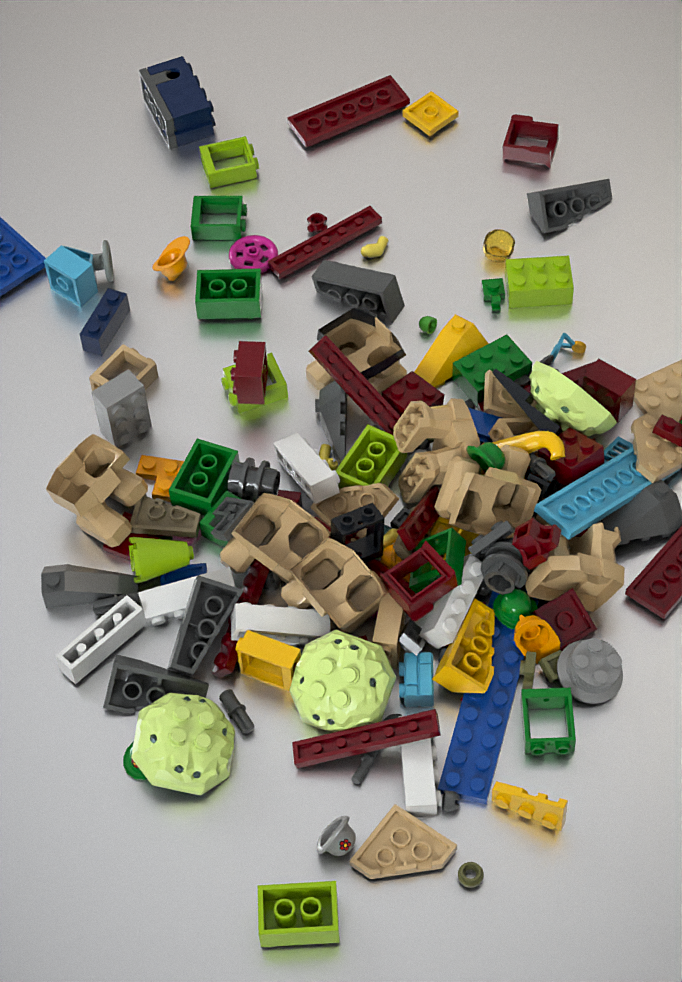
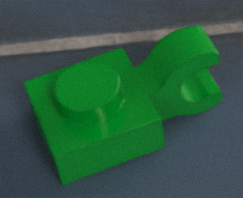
(493, 291)

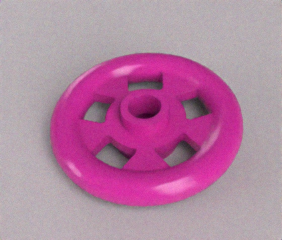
(259, 241)

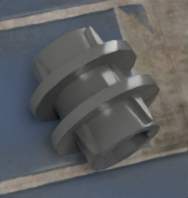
(253, 481)
(504, 568)

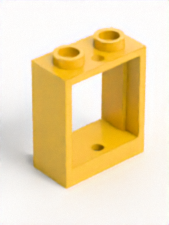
(267, 659)

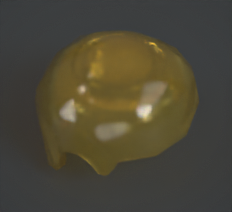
(498, 245)

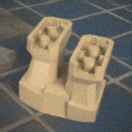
(452, 431)
(87, 479)
(480, 501)
(274, 534)
(585, 567)
(344, 595)

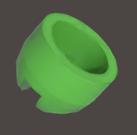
(428, 324)

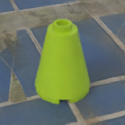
(157, 557)

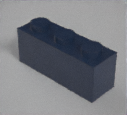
(104, 322)

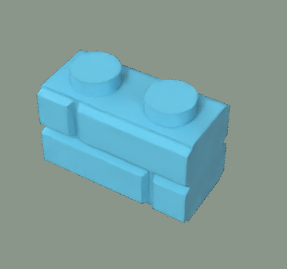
(418, 682)

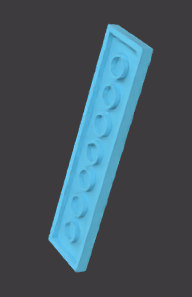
(594, 495)

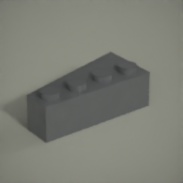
(360, 287)
(202, 620)

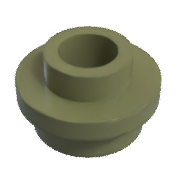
(470, 867)

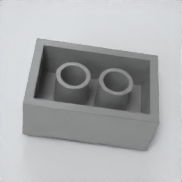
(122, 408)

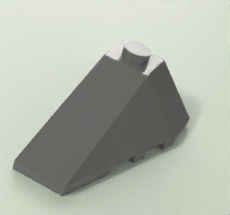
(561, 206)
(333, 417)
(648, 514)
(82, 585)
(140, 683)

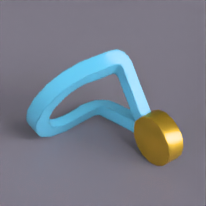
(576, 346)

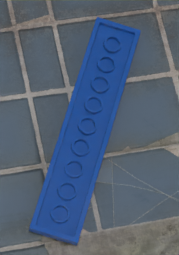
(483, 722)

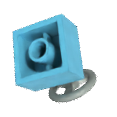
(74, 272)

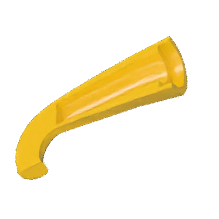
(533, 441)

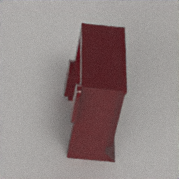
(525, 127)
(423, 601)

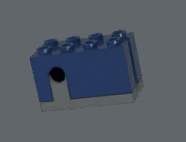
(177, 102)

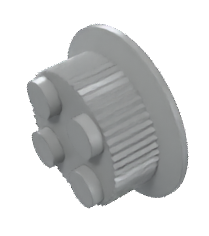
(590, 670)

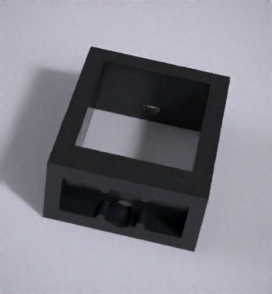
(348, 523)

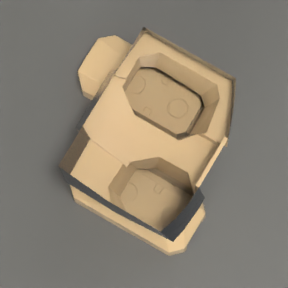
(366, 345)

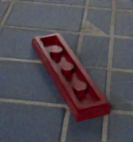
(419, 520)

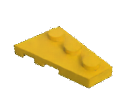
(537, 807)

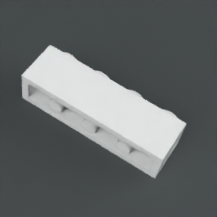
(307, 467)
(172, 598)
(452, 608)
(282, 624)
(101, 639)
(420, 778)

